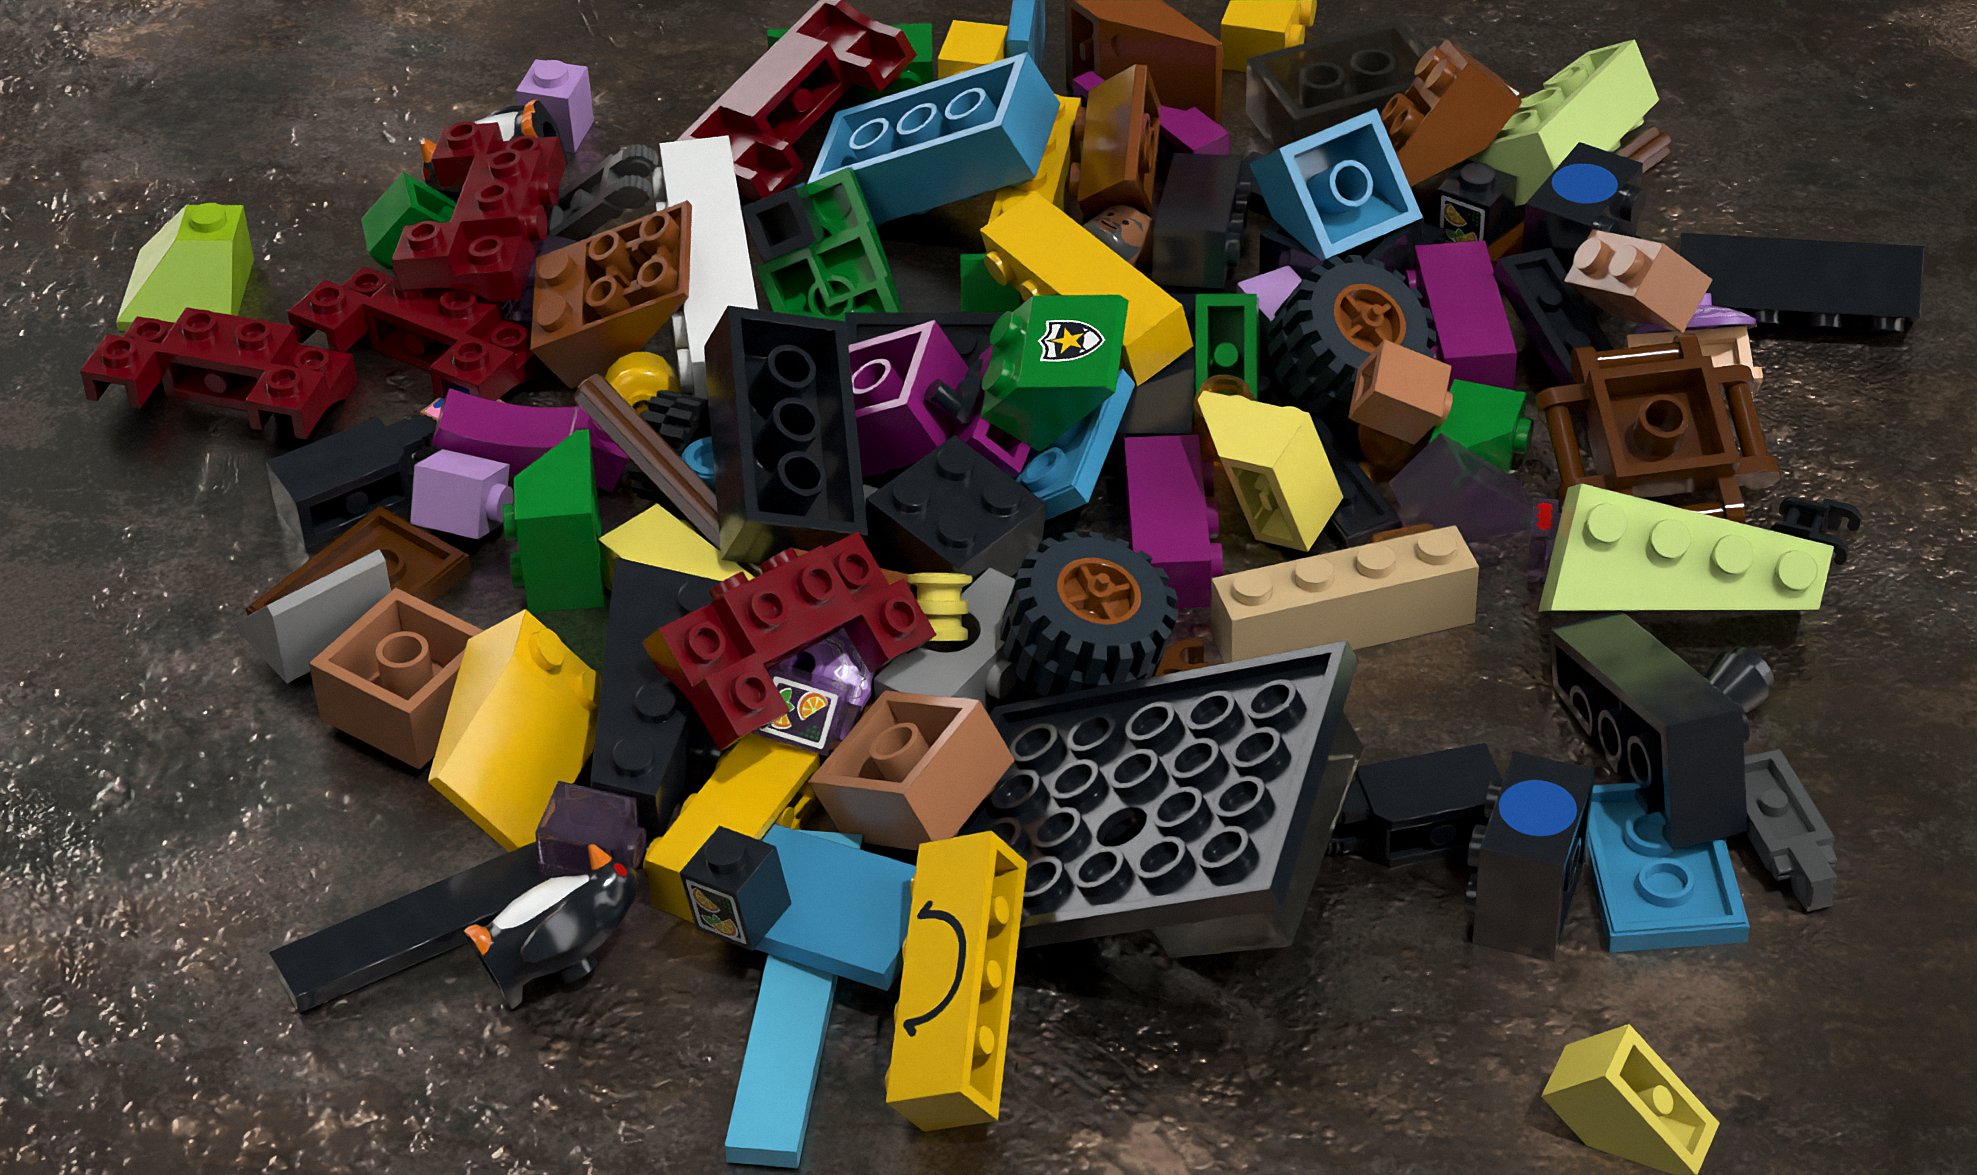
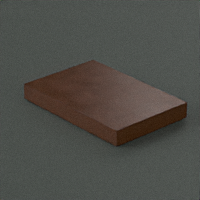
(413, 558)

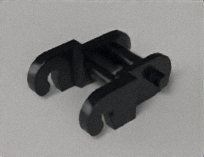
(1806, 518)

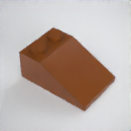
(1118, 144)

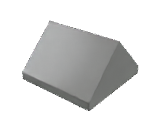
(310, 619)

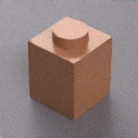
(1401, 392)

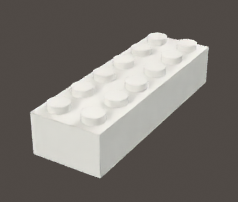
(719, 251)

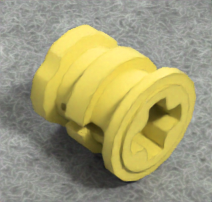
(942, 602)

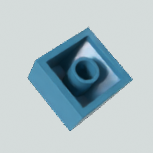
(1337, 186)

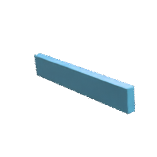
(782, 1057)

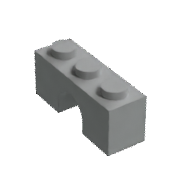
(979, 664)

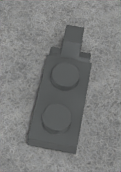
(1789, 829)

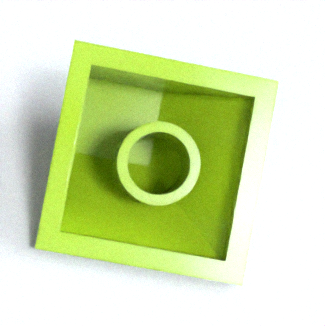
(193, 263)

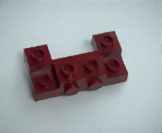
(795, 86)
(496, 218)
(435, 329)
(223, 364)
(751, 625)

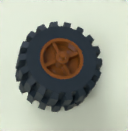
(1337, 322)
(1087, 615)

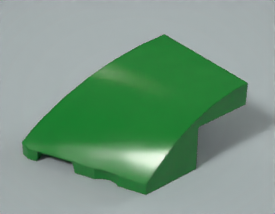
(839, 271)

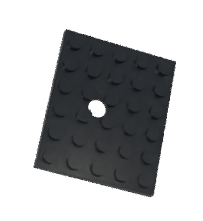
(1210, 757)

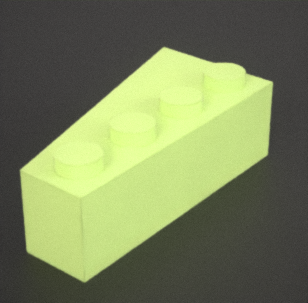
(1585, 102)
(1661, 558)

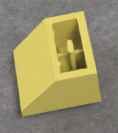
(1273, 467)

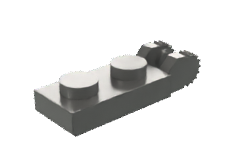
(603, 193)

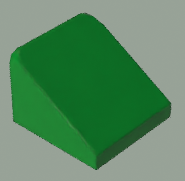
(981, 291)

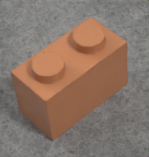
(1638, 280)

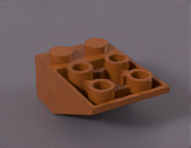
(1123, 33)
(1446, 112)
(610, 293)

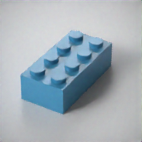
(944, 139)

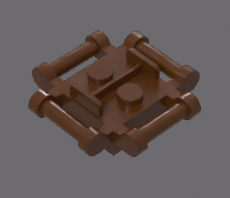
(1660, 425)

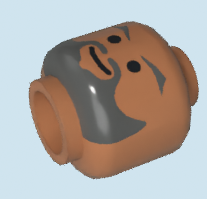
(1126, 233)

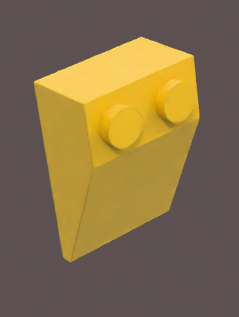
(515, 727)

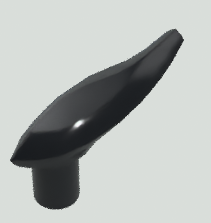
(960, 403)

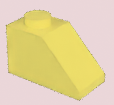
(1630, 1103)

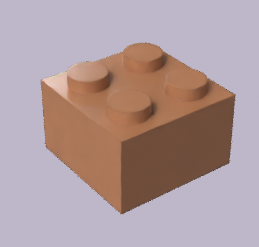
(393, 676)
(912, 769)

